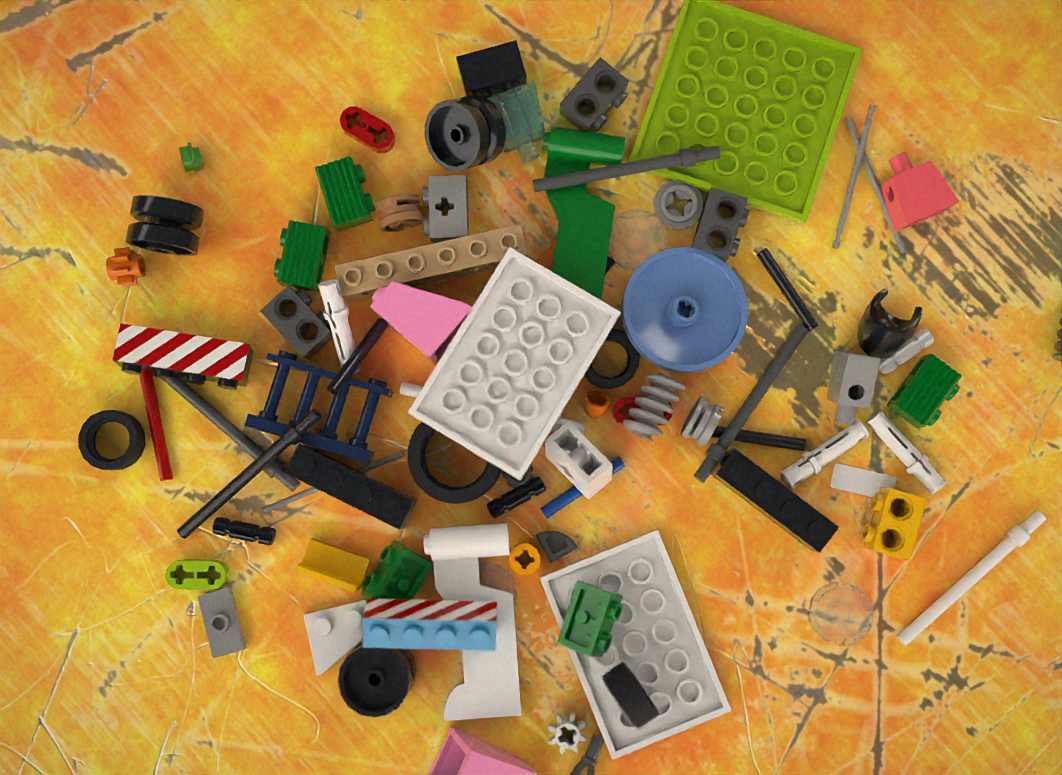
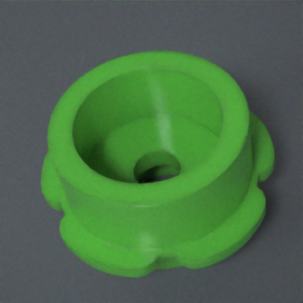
(190, 157)

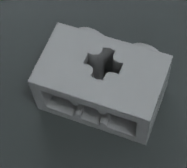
(449, 191)

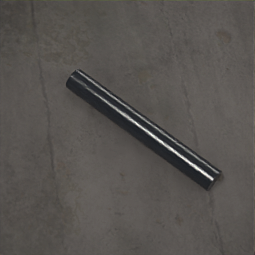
(787, 289)
(357, 356)
(765, 439)

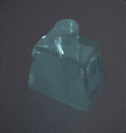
(522, 120)

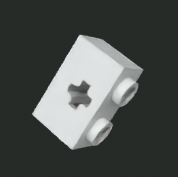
(578, 460)

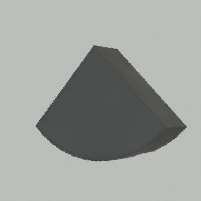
(555, 544)

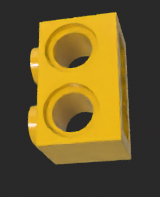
(903, 526)

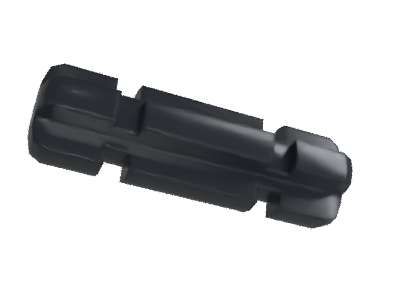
(516, 497)
(244, 531)

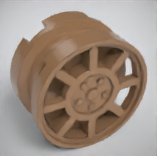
(399, 212)

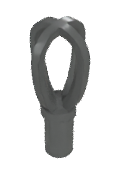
(590, 756)

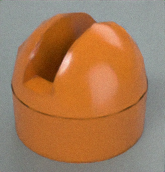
(596, 404)

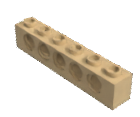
(429, 262)

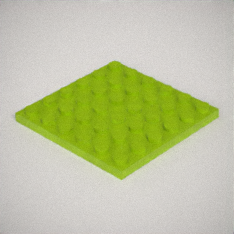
(757, 94)

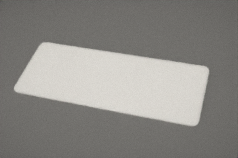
(860, 480)

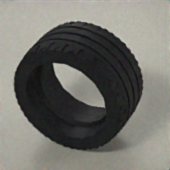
(431, 486)

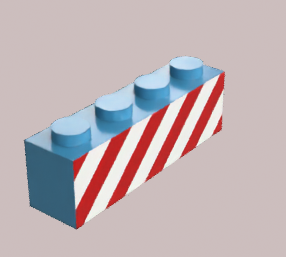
(430, 624)

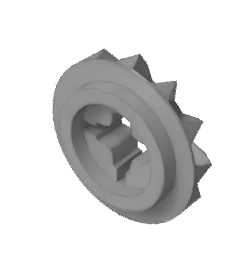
(682, 192)

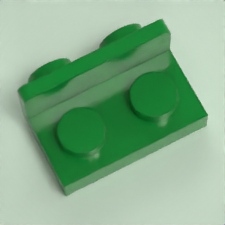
(397, 574)
(590, 620)

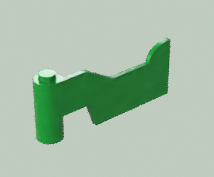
(581, 217)

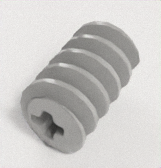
(653, 406)

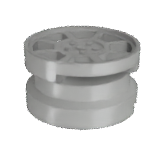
(705, 423)

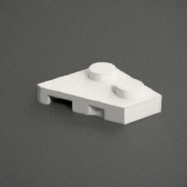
(334, 632)

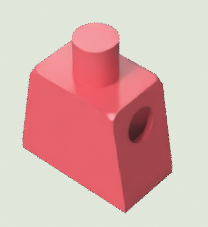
(915, 192)

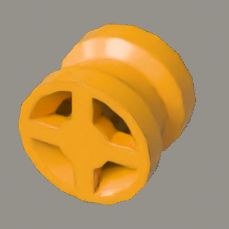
(525, 553)

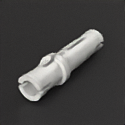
(336, 314)
(813, 461)
(914, 461)

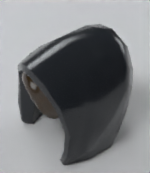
(883, 333)

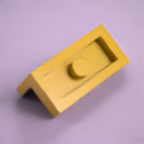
(334, 565)

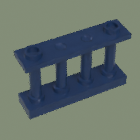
(327, 437)

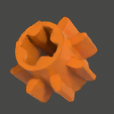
(125, 267)

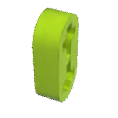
(197, 582)

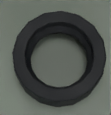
(628, 373)
(88, 432)
(630, 695)

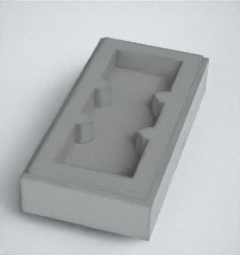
(221, 622)

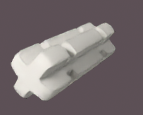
(919, 341)

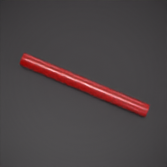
(156, 426)

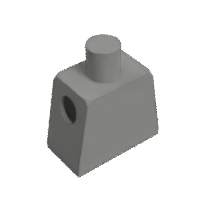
(856, 371)

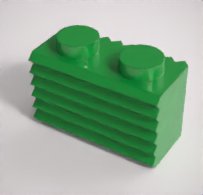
(344, 193)
(302, 255)
(925, 391)

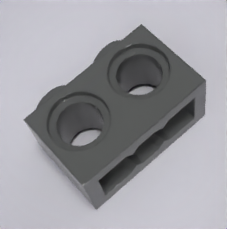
(588, 94)
(713, 224)
(294, 327)

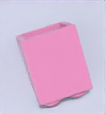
(420, 316)
(469, 755)

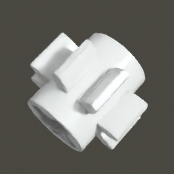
(562, 740)

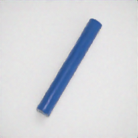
(573, 493)

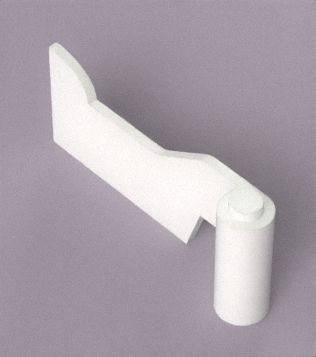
(489, 676)

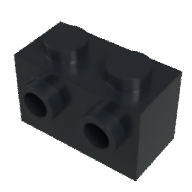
(492, 70)

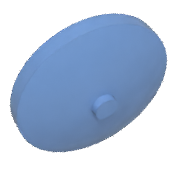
(684, 310)

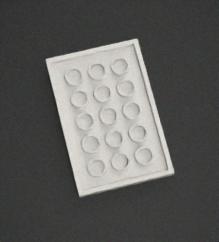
(514, 363)
(652, 637)

